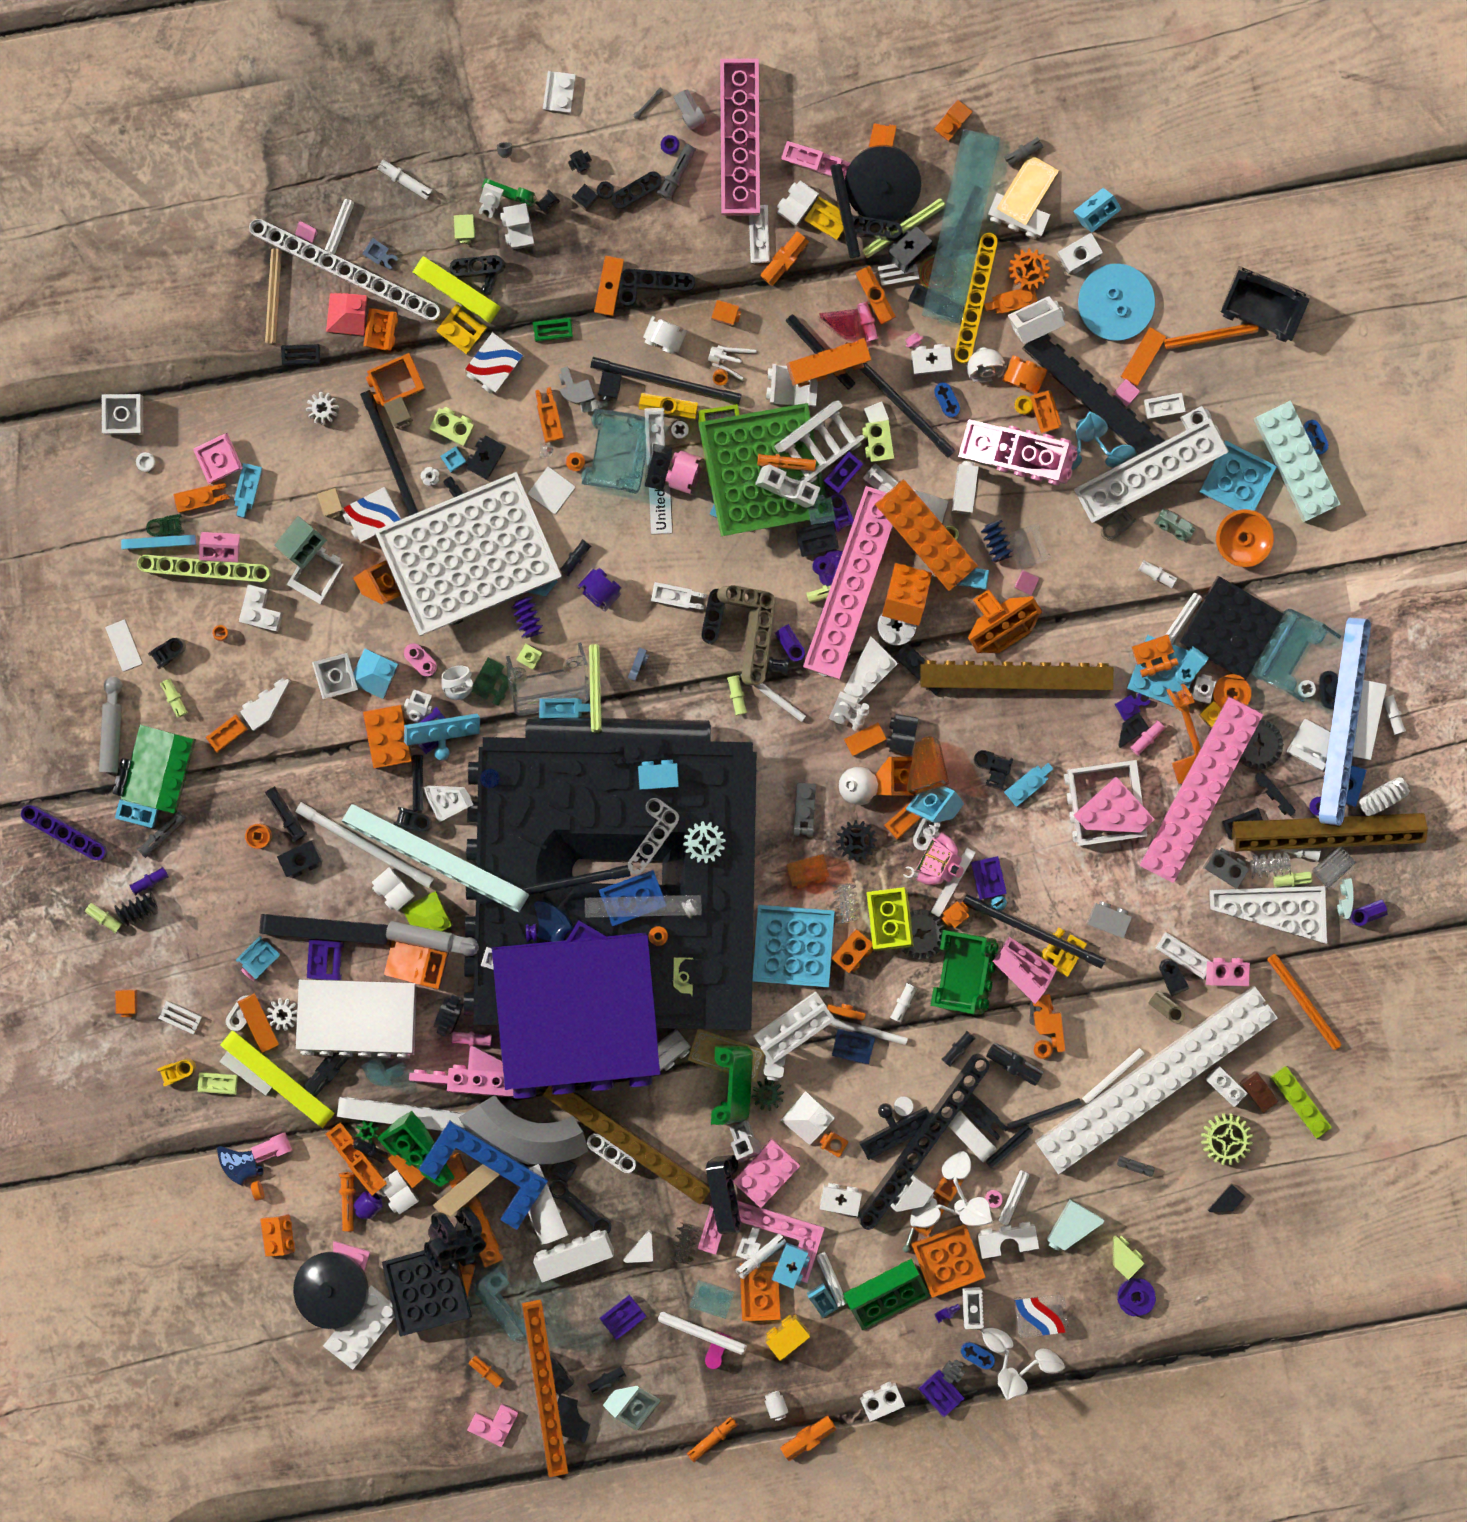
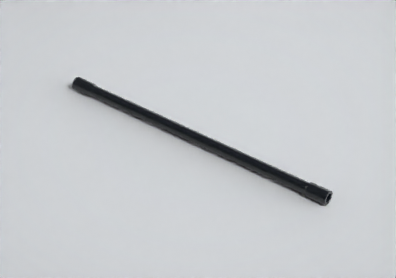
(371, 407)

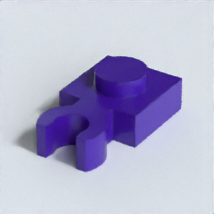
(1129, 706)

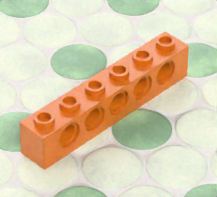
(492, 1251)

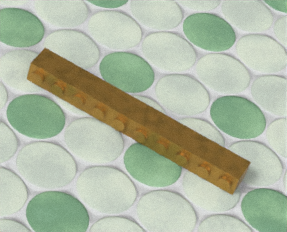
(1016, 677)
(1313, 834)
(631, 1144)

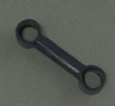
(579, 1206)

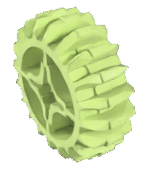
(1225, 1148)

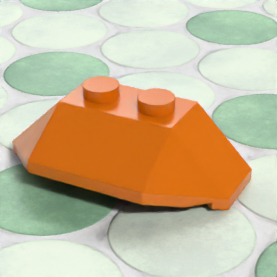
(1016, 624)

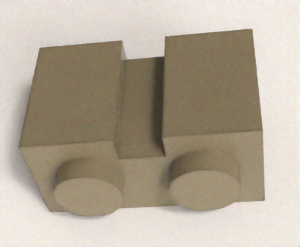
(398, 413)

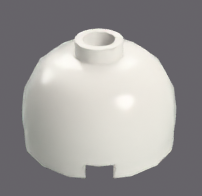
(985, 364)
(858, 785)

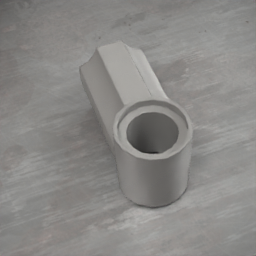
(691, 113)

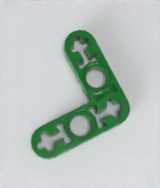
(521, 195)

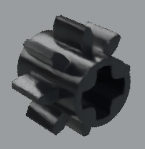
(579, 161)

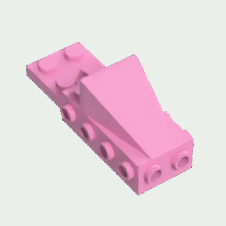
(1019, 452)
(460, 1080)

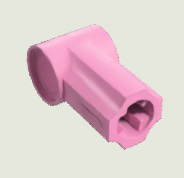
(275, 1146)

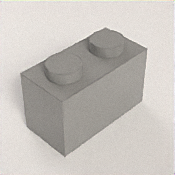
(1108, 919)

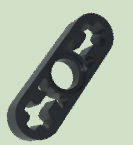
(621, 193)
(890, 225)
(483, 271)

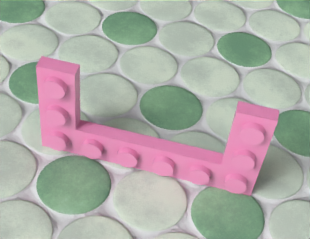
(806, 1232)

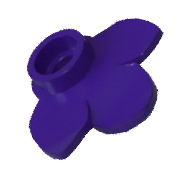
(831, 563)

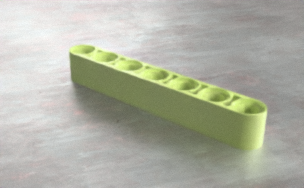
(195, 564)

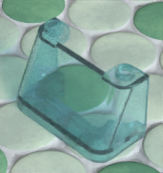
(618, 452)

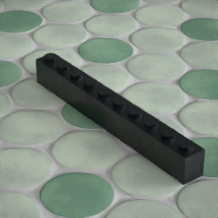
(1091, 394)

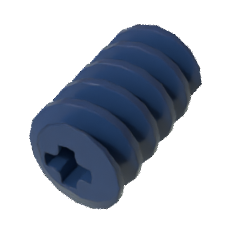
(997, 541)

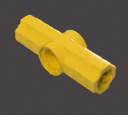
(681, 407)

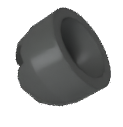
(504, 149)

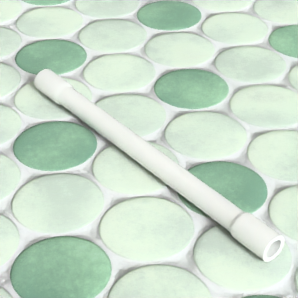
(417, 875)

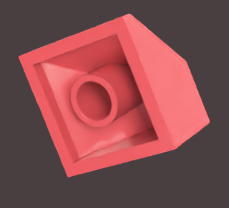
(347, 313)

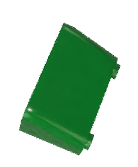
(739, 1061)

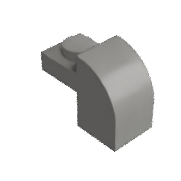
(575, 393)
(744, 1144)

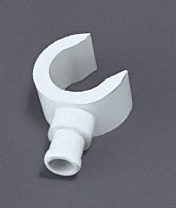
(593, 404)

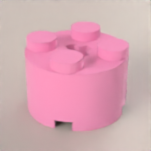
(684, 472)

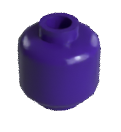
(368, 1205)

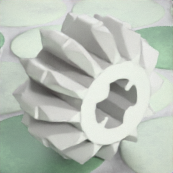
(323, 414)
(286, 1008)

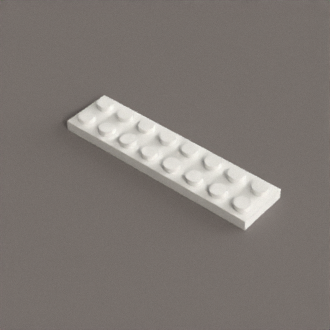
(1151, 470)

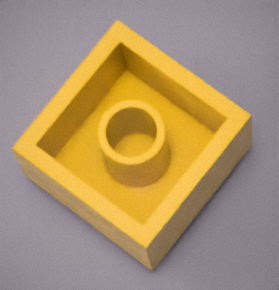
(787, 1336)

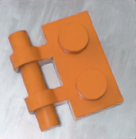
(1152, 650)

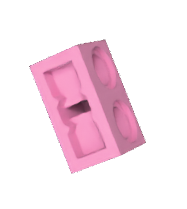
(1227, 975)

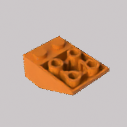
(416, 964)

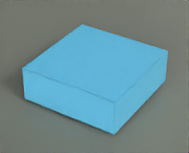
(453, 459)

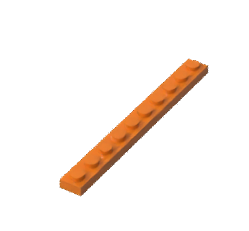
(544, 1388)

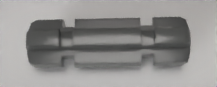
(1135, 1166)

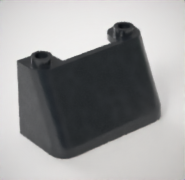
(1265, 303)

